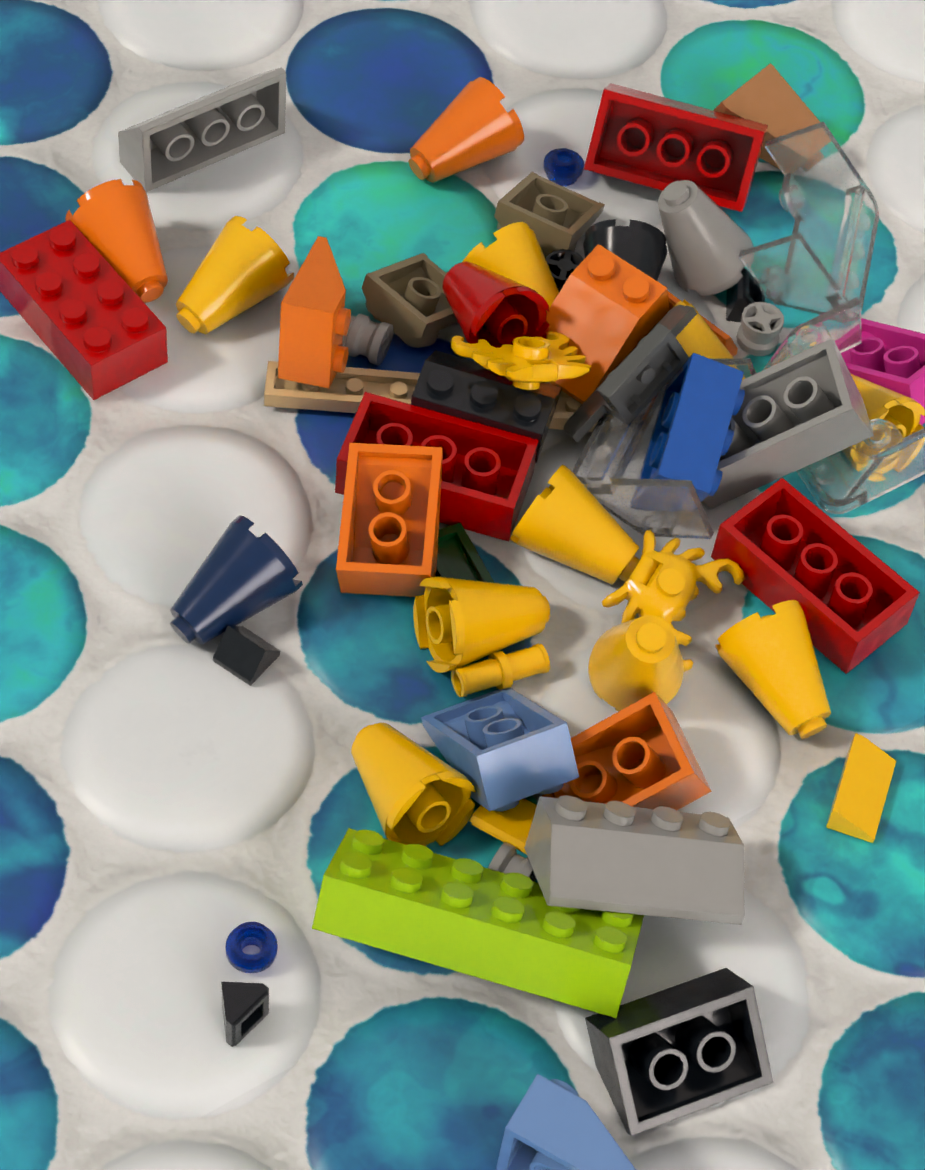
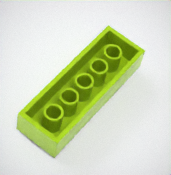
(475, 922)

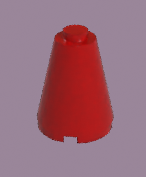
(493, 305)

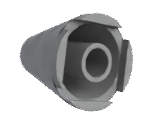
(701, 239)

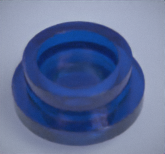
(563, 166)
(251, 934)

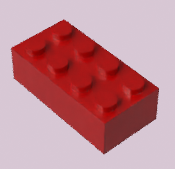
(669, 141)
(82, 309)
(482, 466)
(805, 556)

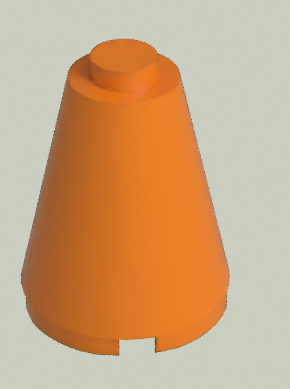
(467, 133)
(124, 233)

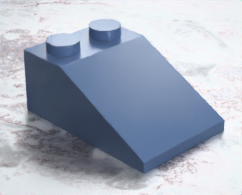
(504, 747)
(558, 1133)

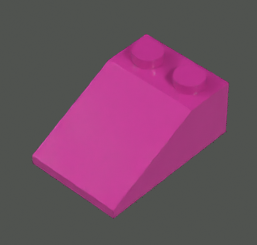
(890, 359)

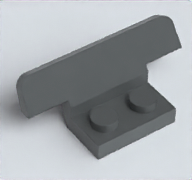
(637, 377)

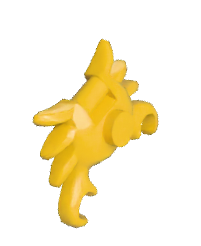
(528, 359)
(667, 583)

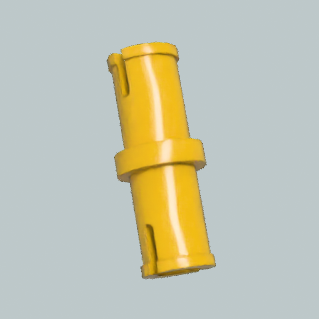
(500, 670)

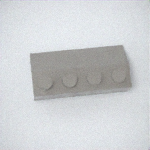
(205, 130)
(791, 420)
(637, 860)

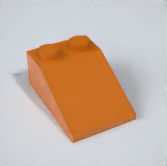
(605, 315)
(314, 321)
(389, 519)
(636, 760)

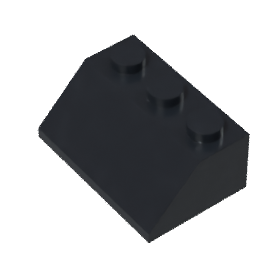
(481, 396)
(681, 1050)

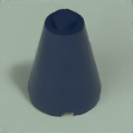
(233, 584)

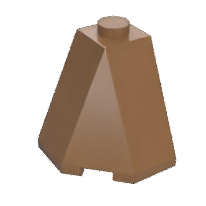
(771, 102)

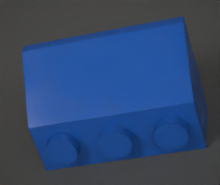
(695, 424)

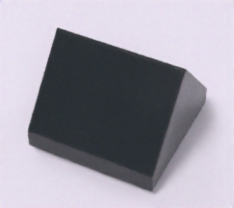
(741, 295)
(244, 654)
(243, 1008)

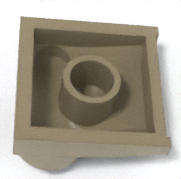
(550, 210)
(410, 299)

